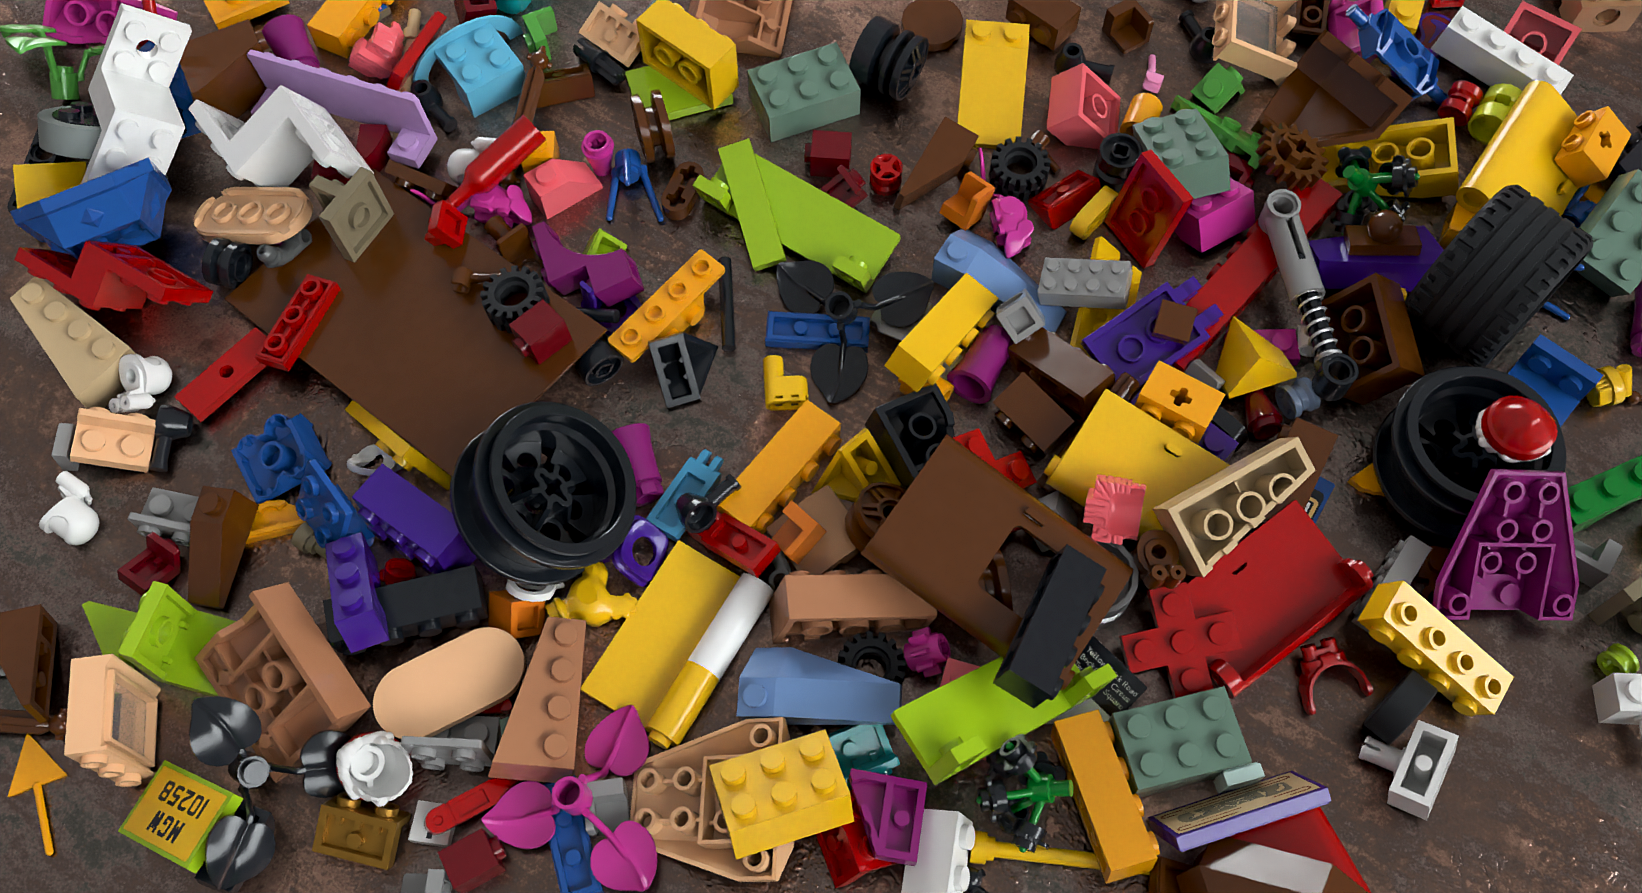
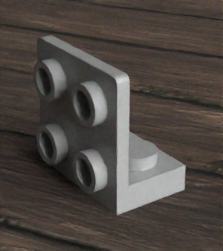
(467, 744)

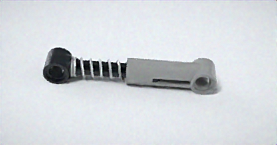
(1305, 289)

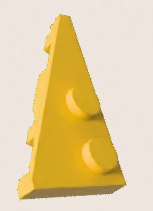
(398, 448)

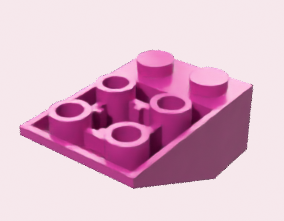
(1217, 217)

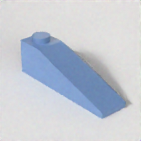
(987, 264)
(813, 690)

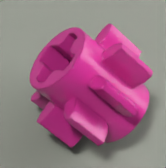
(927, 652)

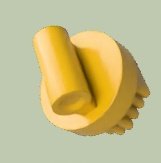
(1612, 387)

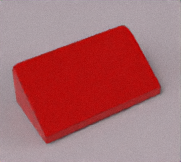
(1065, 198)

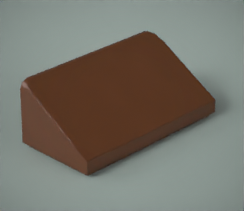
(566, 85)

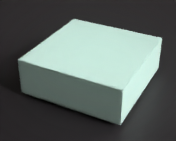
(1239, 777)

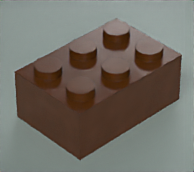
(1377, 334)

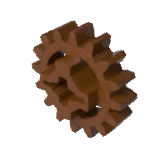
(1292, 156)

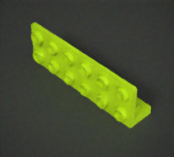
(814, 224)
(975, 717)

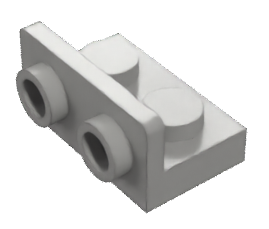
(166, 515)

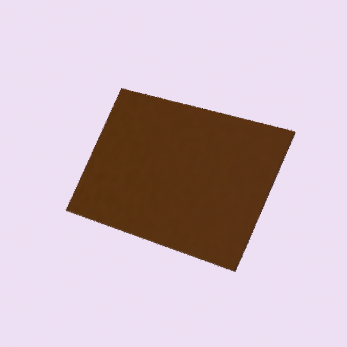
(405, 339)

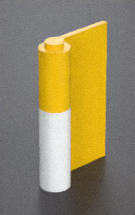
(678, 643)

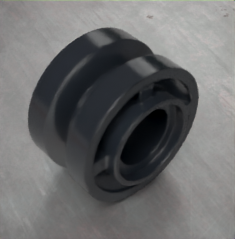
(227, 263)

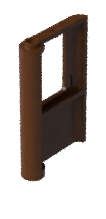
(953, 527)

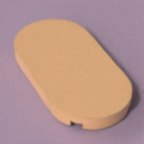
(254, 215)
(449, 683)

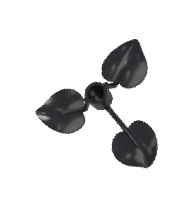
(843, 369)
(218, 738)

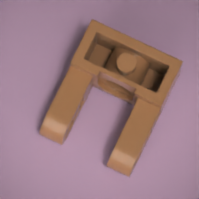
(1601, 14)

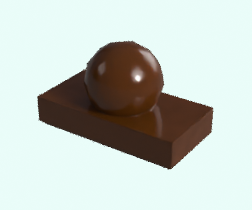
(1383, 236)

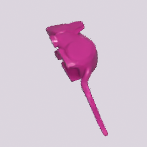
(499, 201)
(1009, 220)

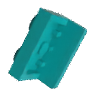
(863, 749)

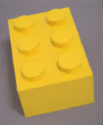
(688, 52)
(781, 794)

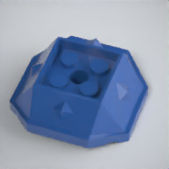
(111, 209)

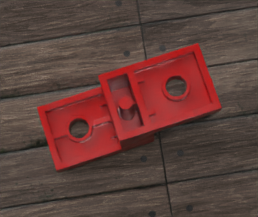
(113, 276)

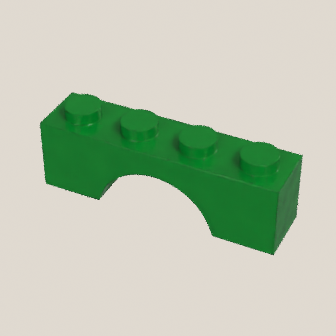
(1605, 493)

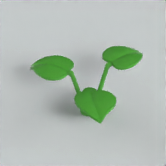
(62, 78)

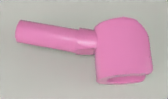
(1152, 80)

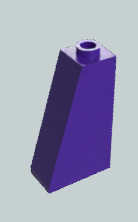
(1342, 270)

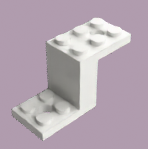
(134, 93)
(278, 140)

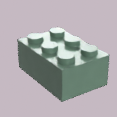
(803, 92)
(1187, 150)
(1617, 237)
(1179, 741)

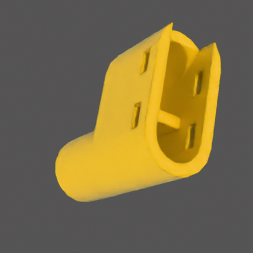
(781, 388)

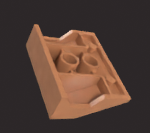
(752, 25)
(285, 673)

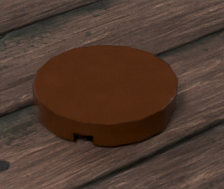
(934, 19)

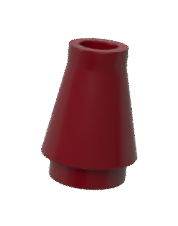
(1261, 415)

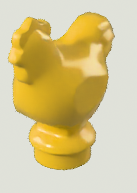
(591, 600)

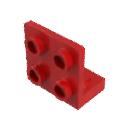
(848, 851)

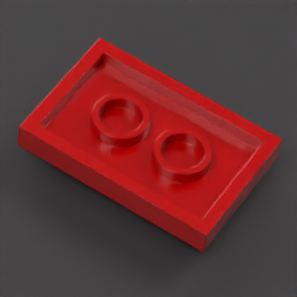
(1148, 208)

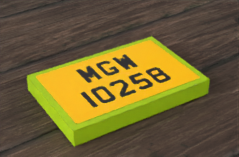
(178, 815)

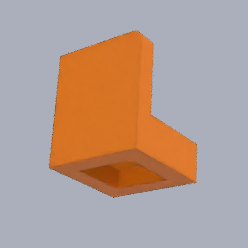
(969, 203)
(798, 533)
(515, 615)

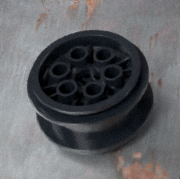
(1414, 466)
(490, 499)

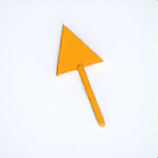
(32, 771)

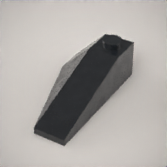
(911, 430)

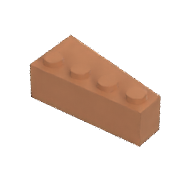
(844, 603)
(544, 718)

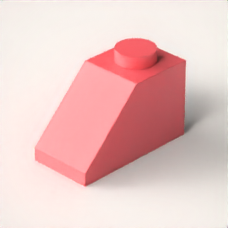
(560, 185)

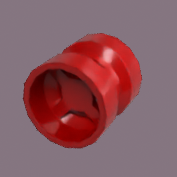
(1462, 99)

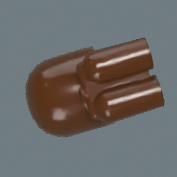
(1157, 560)

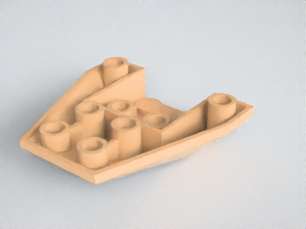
(680, 806)

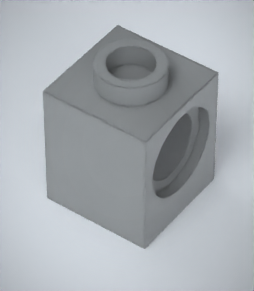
(1020, 316)

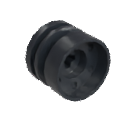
(888, 58)

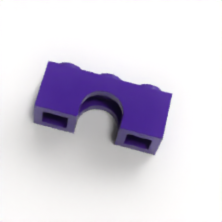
(353, 582)

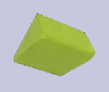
(603, 243)

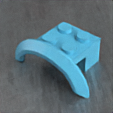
(477, 62)

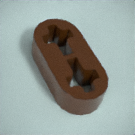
(677, 188)

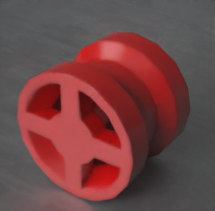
(883, 166)

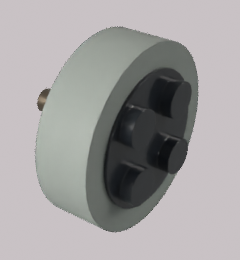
(69, 130)

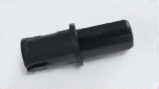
(599, 61)

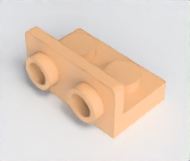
(613, 33)
(113, 439)

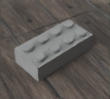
(1085, 283)
(1401, 564)

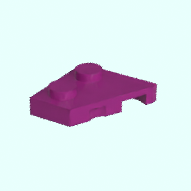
(890, 814)

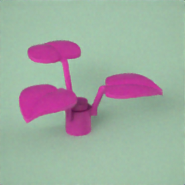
(525, 811)

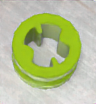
(1617, 660)

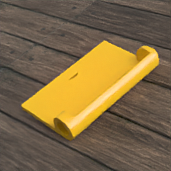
(1525, 152)
(1130, 445)

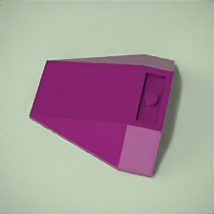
(1513, 550)

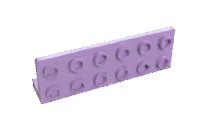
(352, 100)

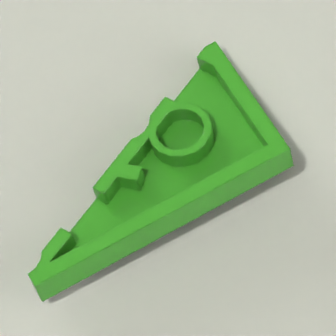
(1227, 131)

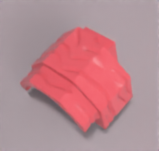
(380, 53)
(1114, 509)

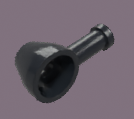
(1201, 45)
(1073, 55)
(432, 104)
(170, 425)
(699, 512)

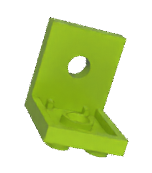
(169, 637)

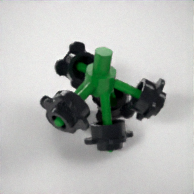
(1362, 198)
(1011, 808)

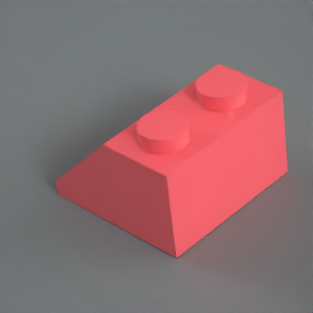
(1542, 31)
(1082, 108)

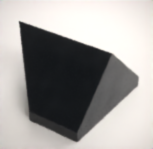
(681, 366)

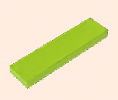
(752, 205)

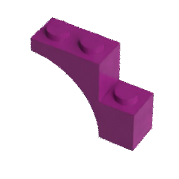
(610, 275)

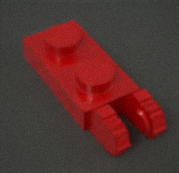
(738, 544)

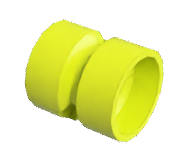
(1492, 111)

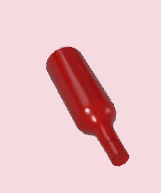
(498, 160)

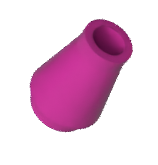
(598, 150)

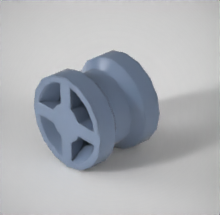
(1297, 398)

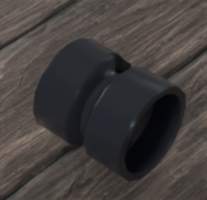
(1116, 160)
(599, 363)

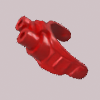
(1320, 658)

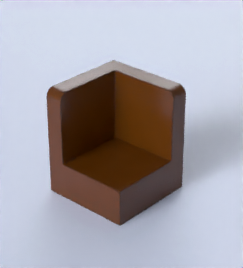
(1128, 25)

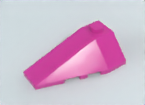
(88, 19)

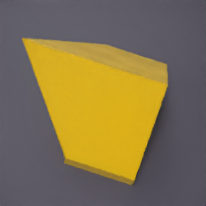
(1250, 361)
(856, 467)

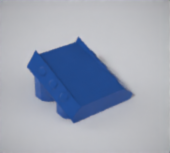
(278, 456)

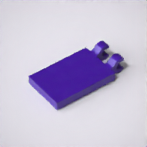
(1127, 340)

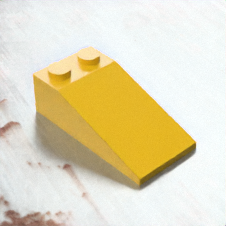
(993, 80)
(1427, 144)

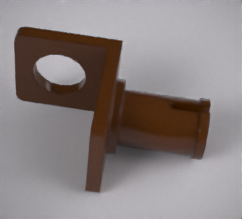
(513, 243)

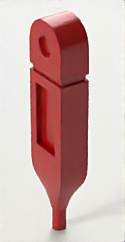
(467, 805)

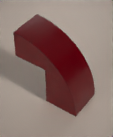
(372, 145)

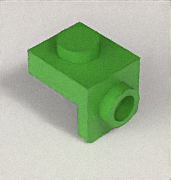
(538, 25)
(1218, 87)

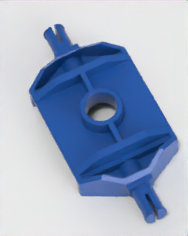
(1398, 50)

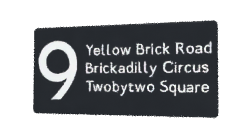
(1121, 691)

